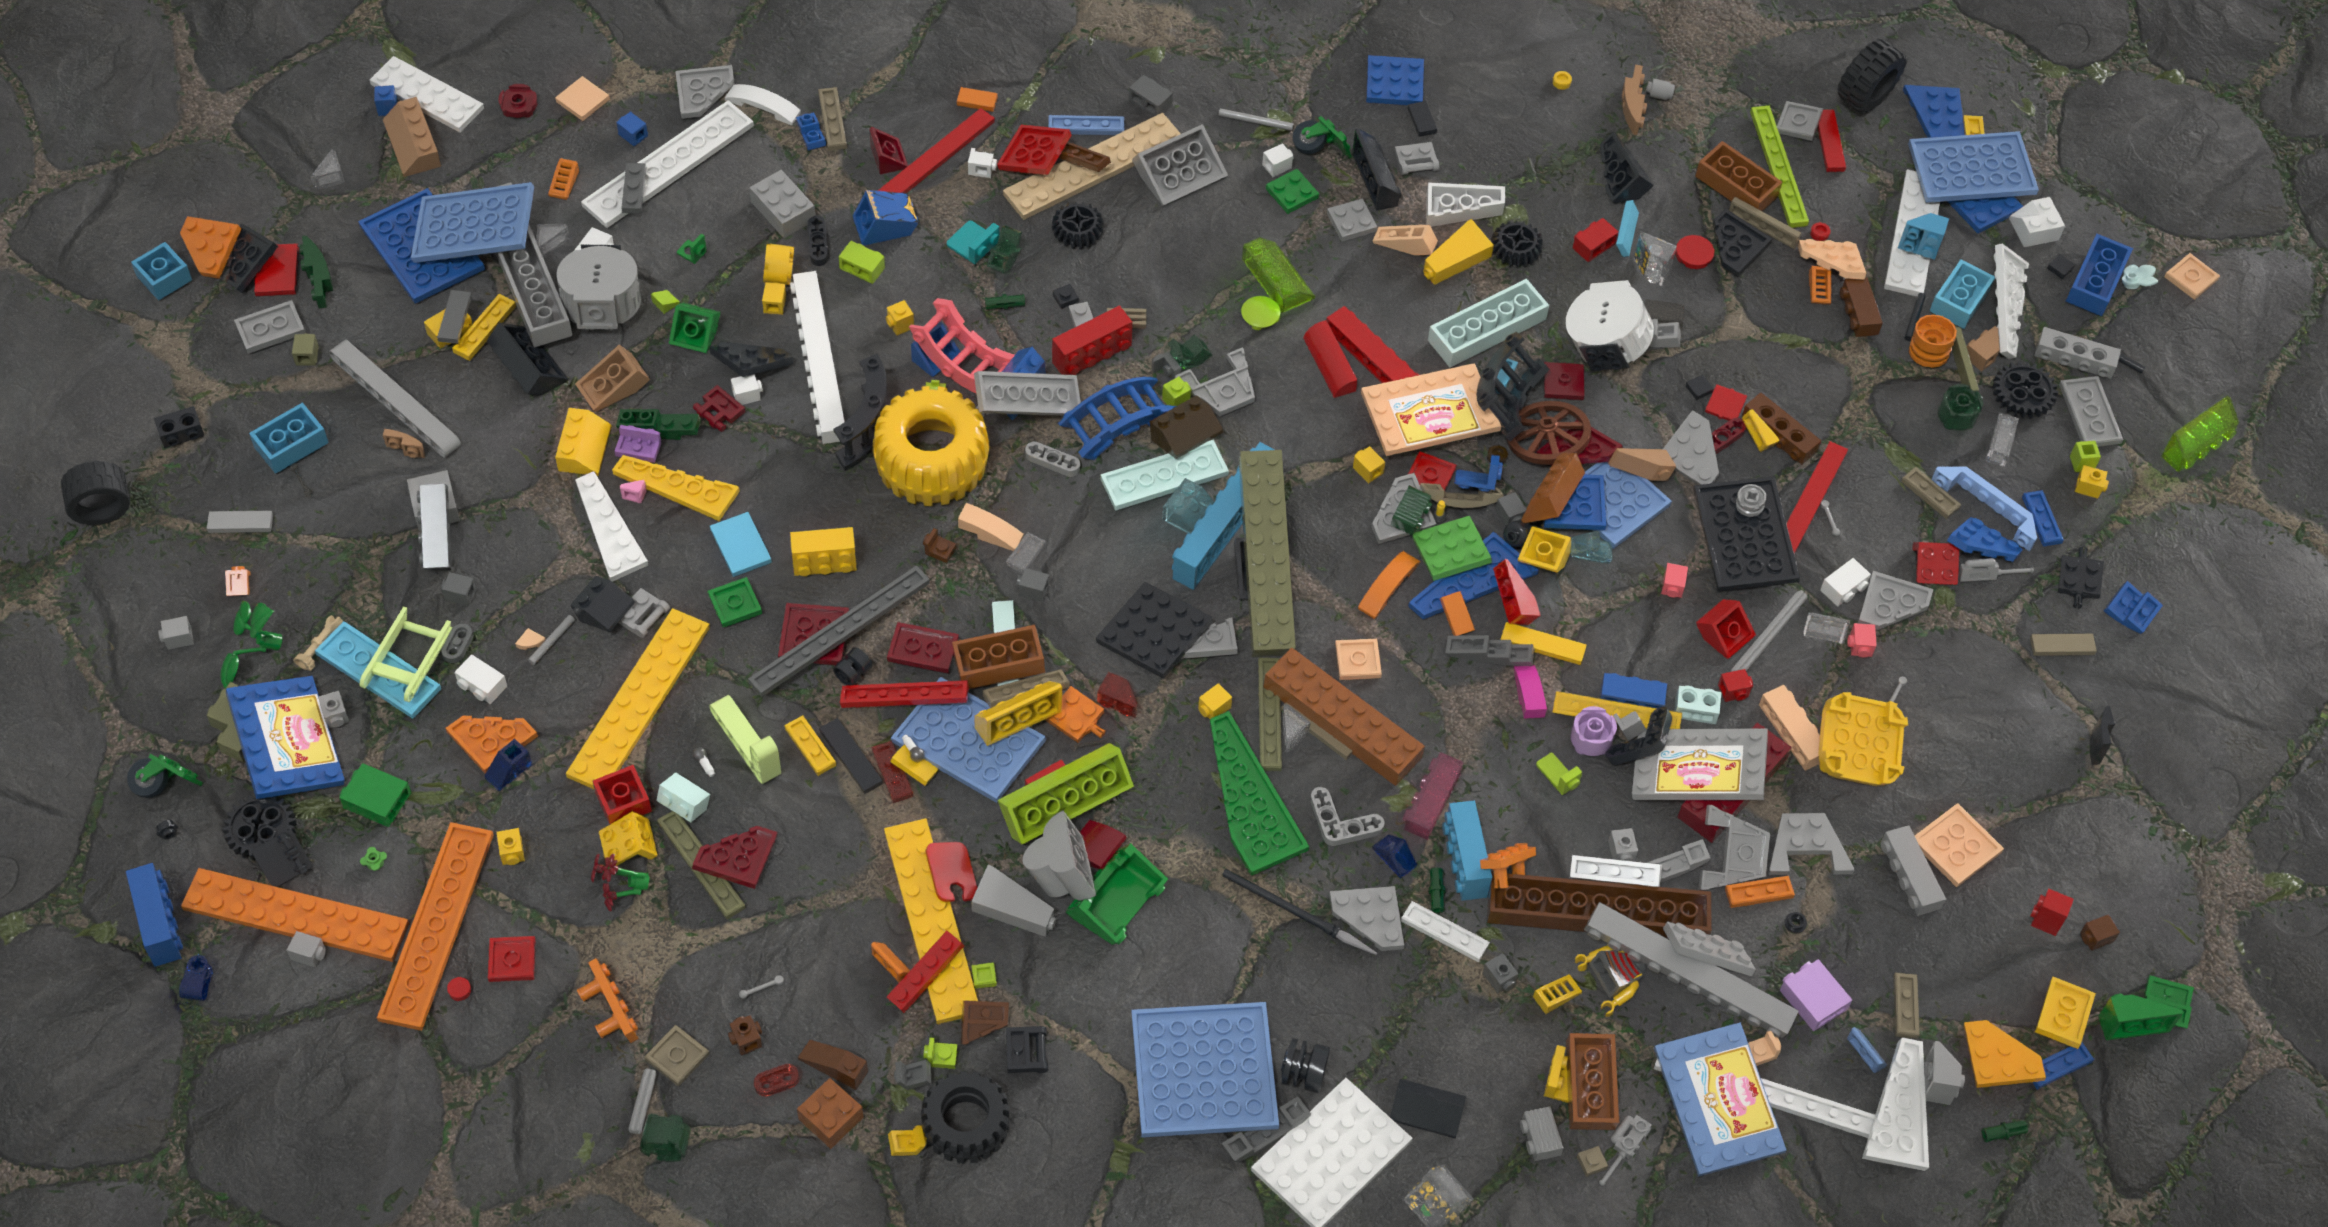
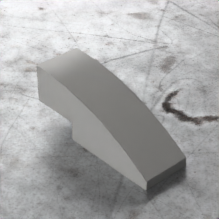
(1666, 334)

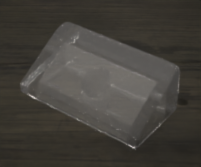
(1826, 628)

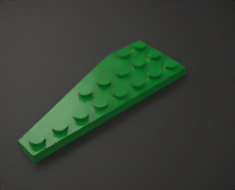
(1254, 811)

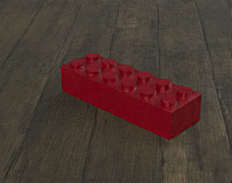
(1694, 811)

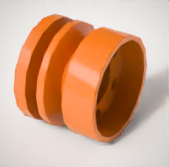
(1932, 341)

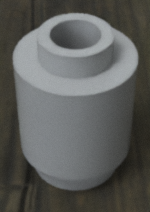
(1660, 89)

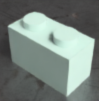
(683, 797)

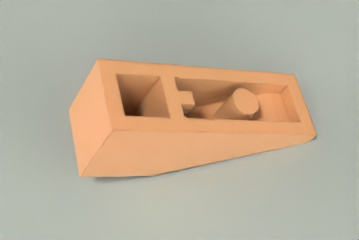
(1407, 239)

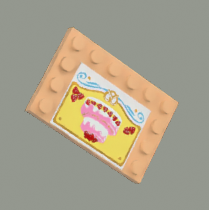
(1428, 410)

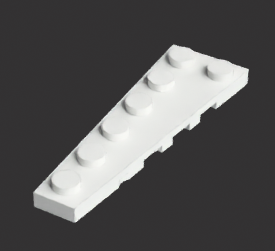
(614, 540)

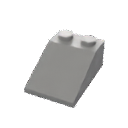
(435, 478)

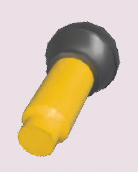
(1439, 515)

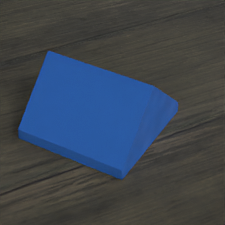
(923, 361)

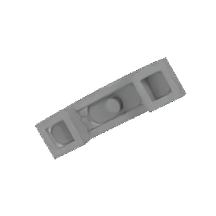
(1683, 861)

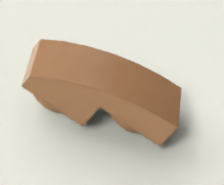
(410, 445)

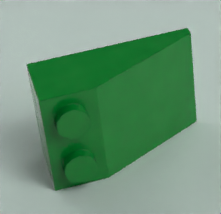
(2135, 1016)

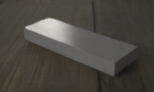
(454, 316)

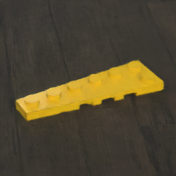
(690, 491)

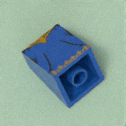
(884, 216)

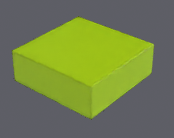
(984, 975)

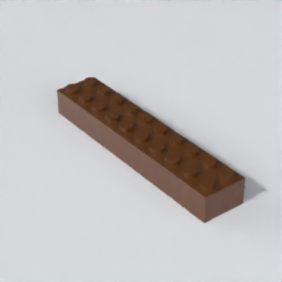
(1570, 903)

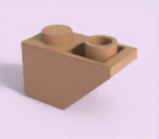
(1984, 349)

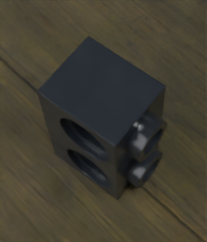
(179, 427)

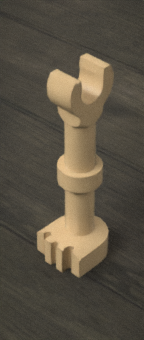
(305, 660)

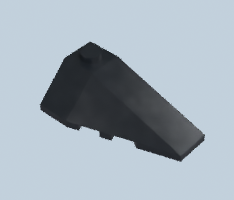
(1623, 173)

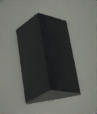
(1427, 1108)

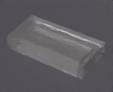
(1025, 552)

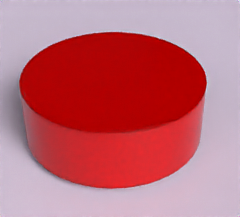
(1820, 231)
(459, 989)

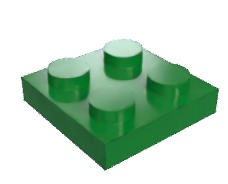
(1292, 191)
(734, 602)

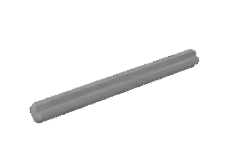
(1771, 631)

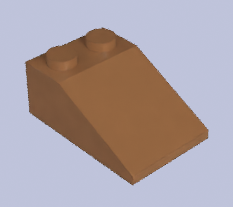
(612, 379)

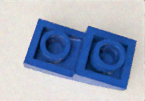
(810, 131)

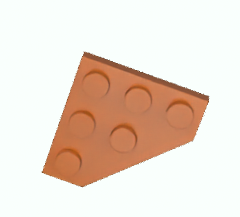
(209, 244)
(486, 736)

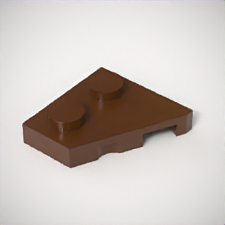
(982, 1018)

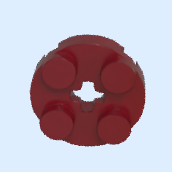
(508, 99)

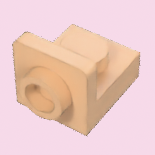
(1765, 1048)

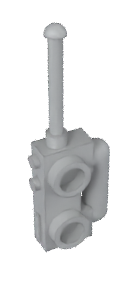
(1985, 570)
(1627, 1144)

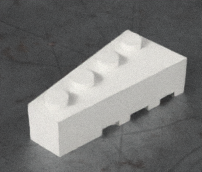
(1462, 202)

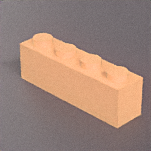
(1792, 725)

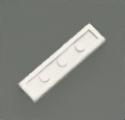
(1445, 931)

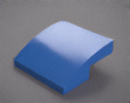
(2133, 608)

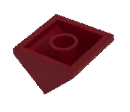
(887, 151)

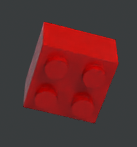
(621, 794)

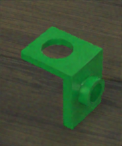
(697, 249)

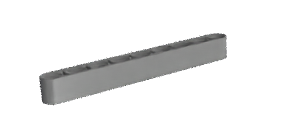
(395, 398)

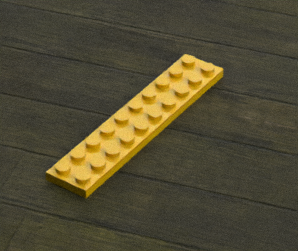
(639, 698)
(929, 916)

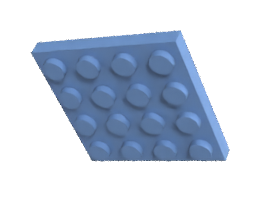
(1628, 502)

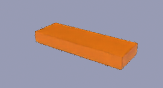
(1759, 891)

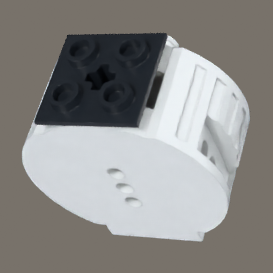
(1609, 325)

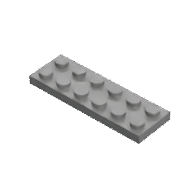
(1026, 393)

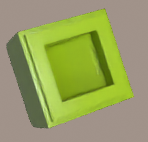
(664, 300)

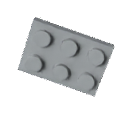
(269, 326)

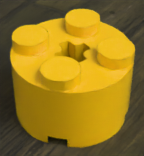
(778, 264)

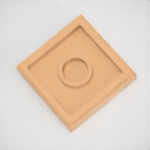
(582, 98)
(2192, 276)
(1358, 659)

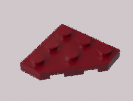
(1598, 449)
(737, 856)

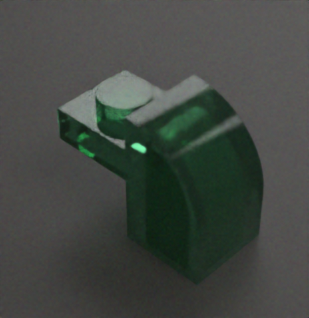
(1006, 251)
(1190, 353)

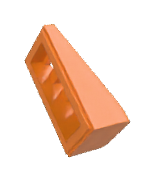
(564, 167)
(1816, 271)

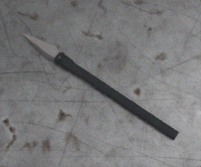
(1326, 927)

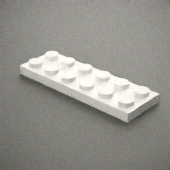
(434, 96)

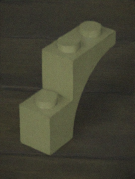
(221, 718)

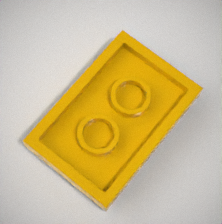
(2065, 1012)

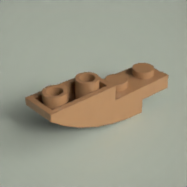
(1633, 100)

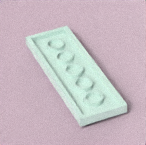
(1163, 475)

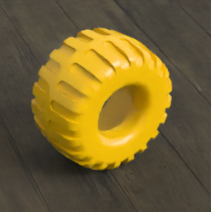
(930, 474)

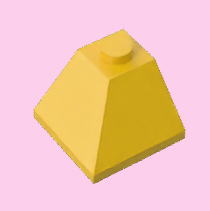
(1546, 549)

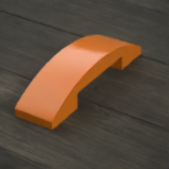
(1386, 584)

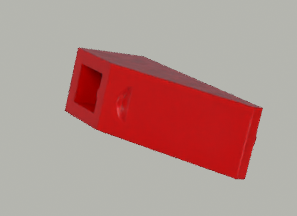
(1517, 598)

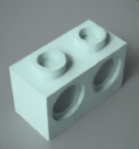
(1697, 708)

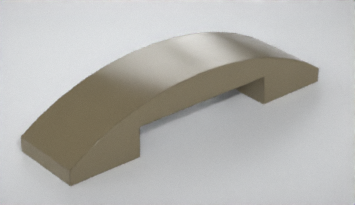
(1461, 500)

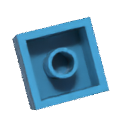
(161, 271)

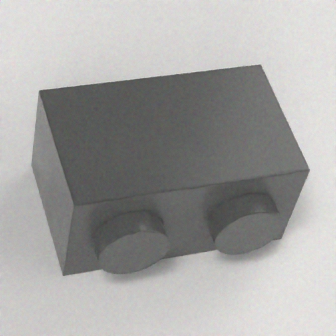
(1150, 96)

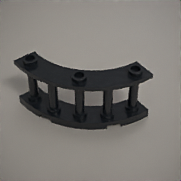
(1514, 401)
(859, 429)

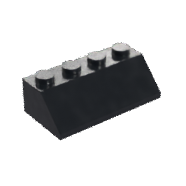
(1375, 171)
(528, 364)

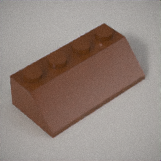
(1555, 489)

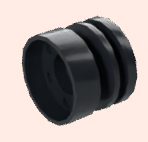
(1305, 1065)

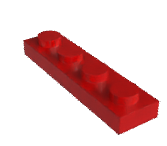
(925, 971)

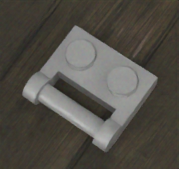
(1413, 158)
(643, 605)

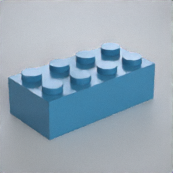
(1467, 849)

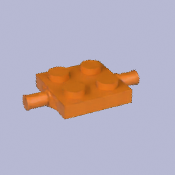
(1078, 716)

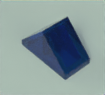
(1395, 854)

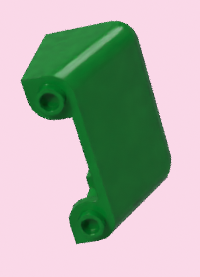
(1120, 893)

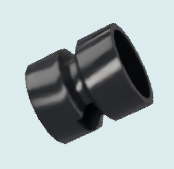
(852, 667)

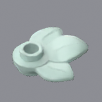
(2136, 276)

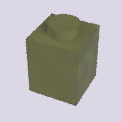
(305, 349)

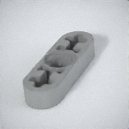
(1055, 466)

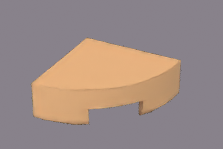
(529, 640)

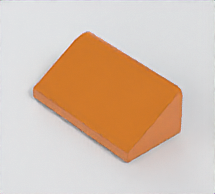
(889, 961)

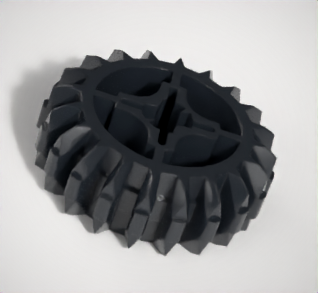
(1086, 231)
(1527, 239)

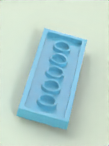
(352, 652)

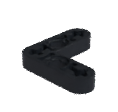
(1643, 747)

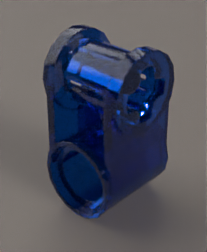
(196, 979)

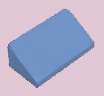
(1866, 1050)

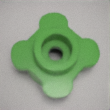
(373, 864)

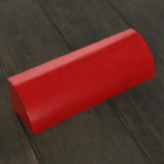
(1330, 359)

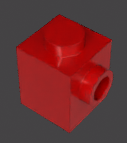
(1735, 685)

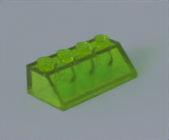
(1276, 274)
(2201, 435)

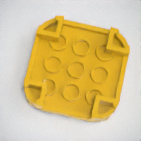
(1861, 740)

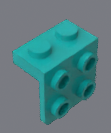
(974, 241)

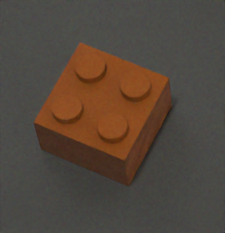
(830, 1113)

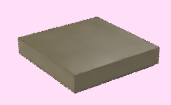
(677, 1055)

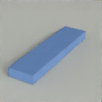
(1088, 124)

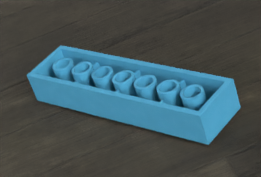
(1211, 533)

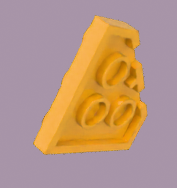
(1999, 1057)

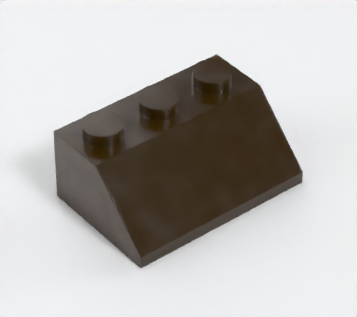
(1185, 427)

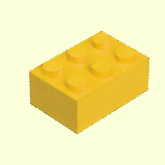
(823, 551)

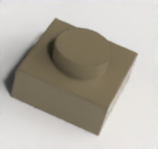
(1592, 1161)

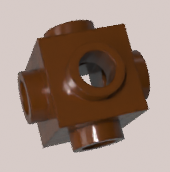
(745, 1034)

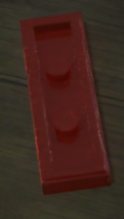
(893, 776)

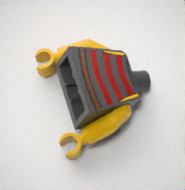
(1615, 972)

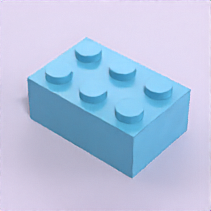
(1962, 293)

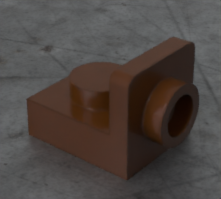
(938, 547)

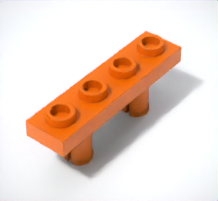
(1503, 859)
(619, 1017)

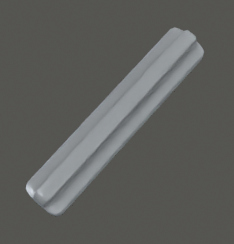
(642, 1101)

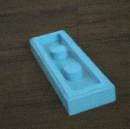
(1627, 228)

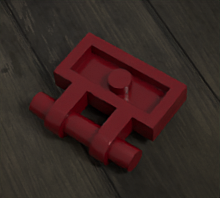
(723, 404)

